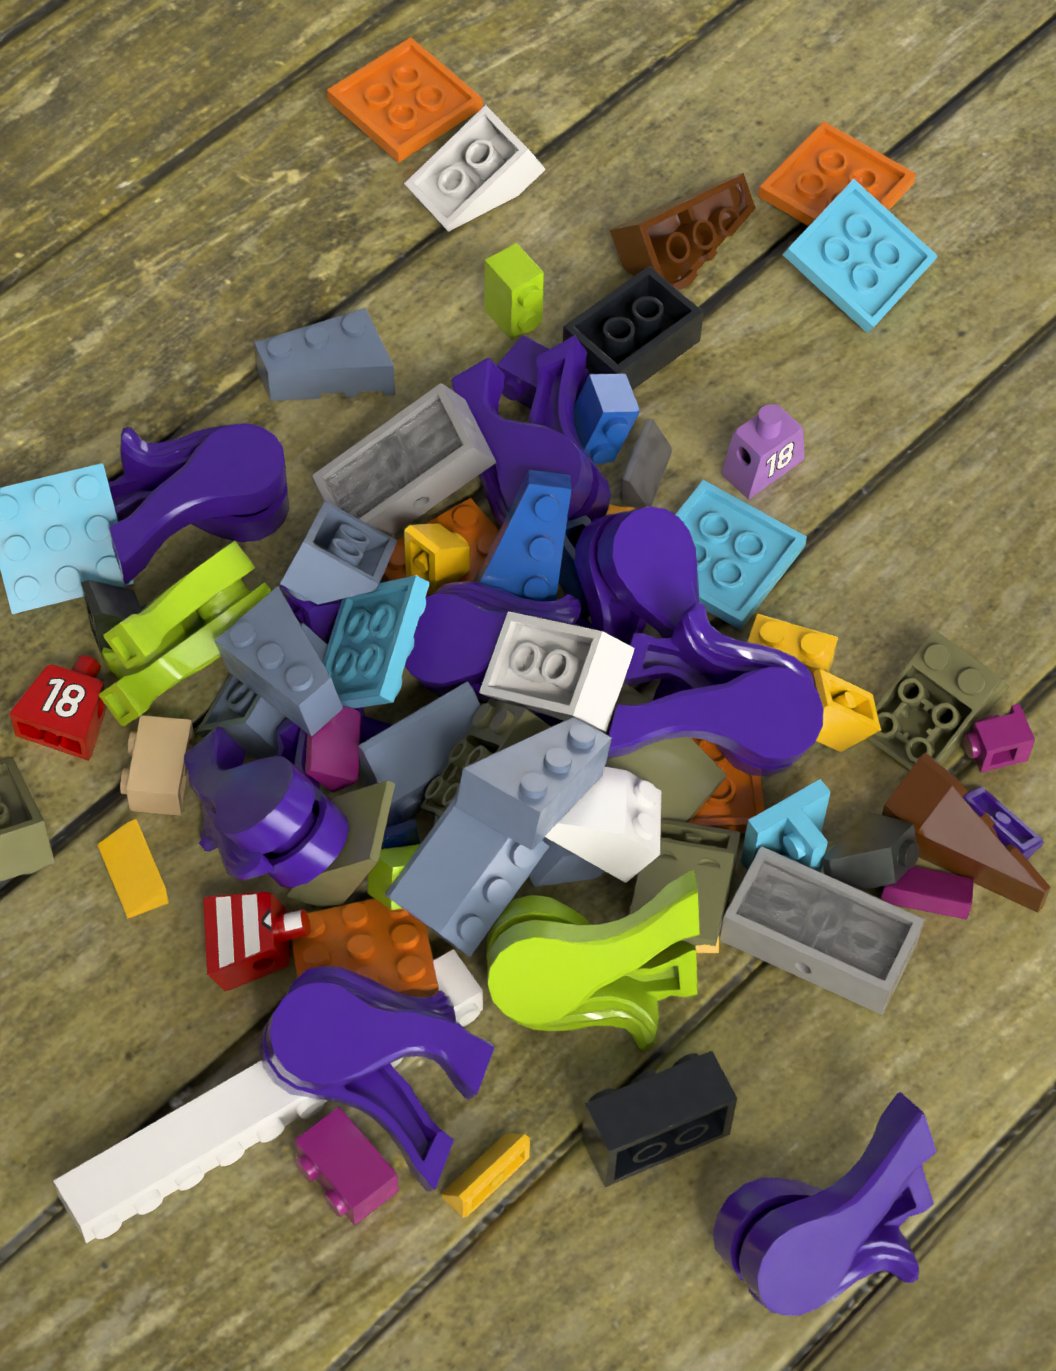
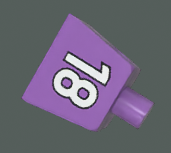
(763, 450)

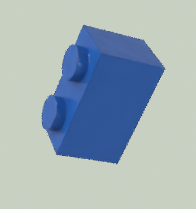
(605, 415)

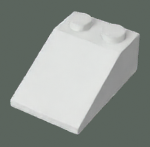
(474, 171)
(557, 669)
(614, 824)

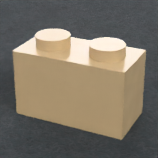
(158, 767)

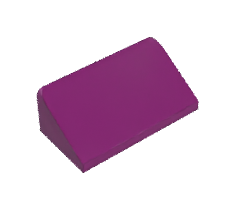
(334, 751)
(931, 892)

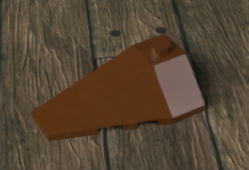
(684, 232)
(959, 839)

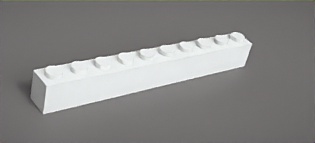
(209, 1133)

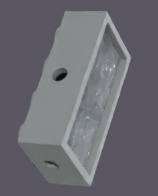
(408, 462)
(821, 930)

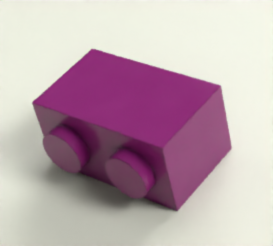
(345, 1166)

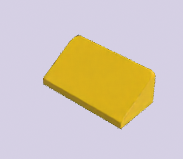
(133, 870)
(487, 1173)

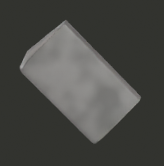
(645, 466)

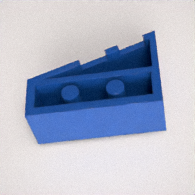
(531, 540)

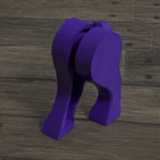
(545, 442)
(215, 478)
(638, 572)
(462, 630)
(735, 693)
(265, 811)
(338, 1045)
(812, 1243)

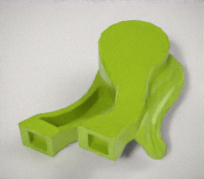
(177, 632)
(566, 974)

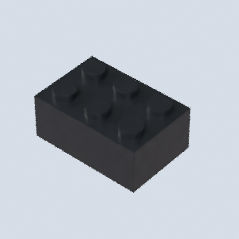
(637, 328)
(658, 1117)

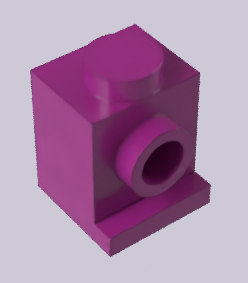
(1000, 740)

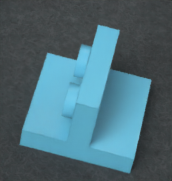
(791, 828)

